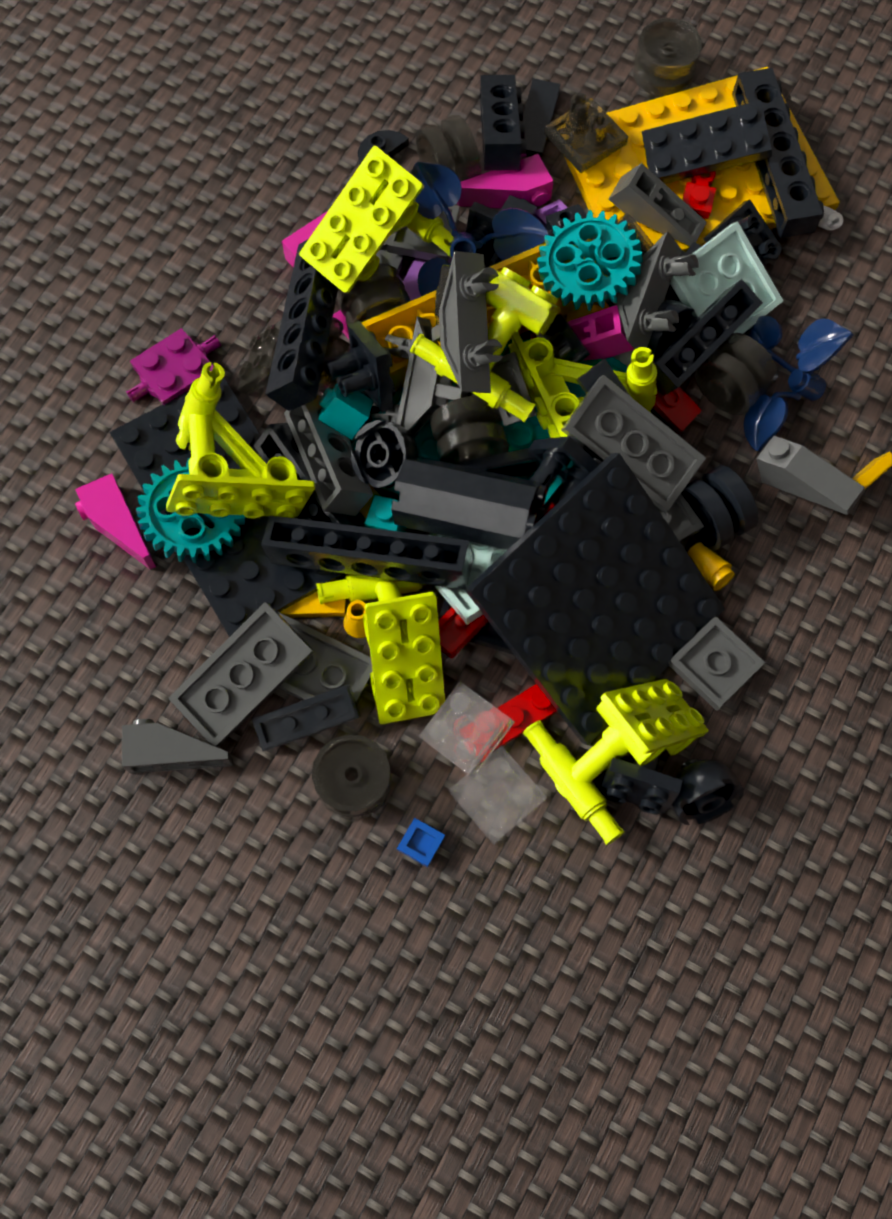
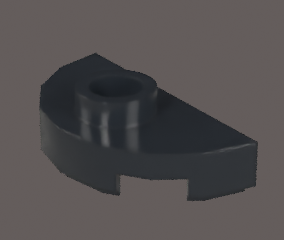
(386, 140)

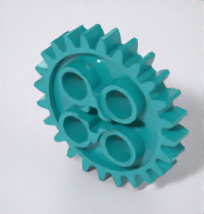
(569, 278)
(171, 529)

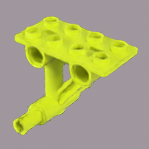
(362, 218)
(514, 307)
(547, 378)
(213, 487)
(401, 643)
(640, 721)

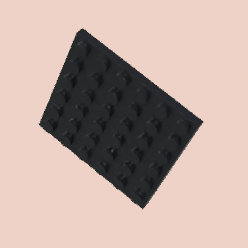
(596, 595)

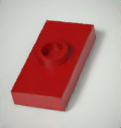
(676, 409)

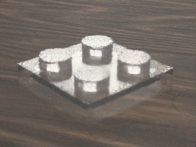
(466, 729)
(498, 795)

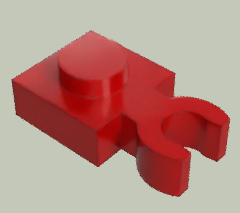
(700, 194)

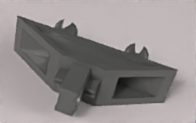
(643, 300)
(464, 322)
(422, 388)

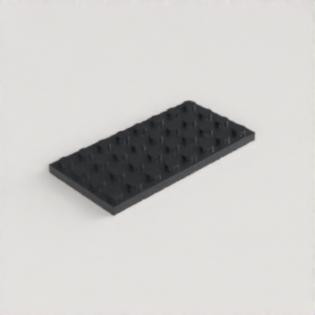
(243, 574)

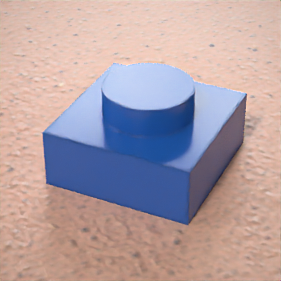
(421, 842)

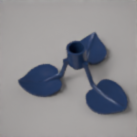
(513, 227)
(817, 346)

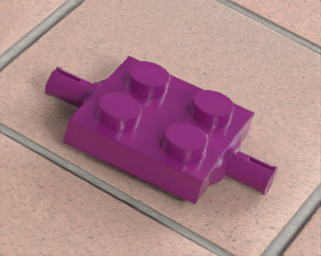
(170, 366)

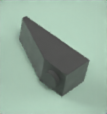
(656, 205)
(806, 475)
(159, 748)

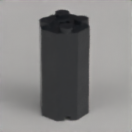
(466, 502)

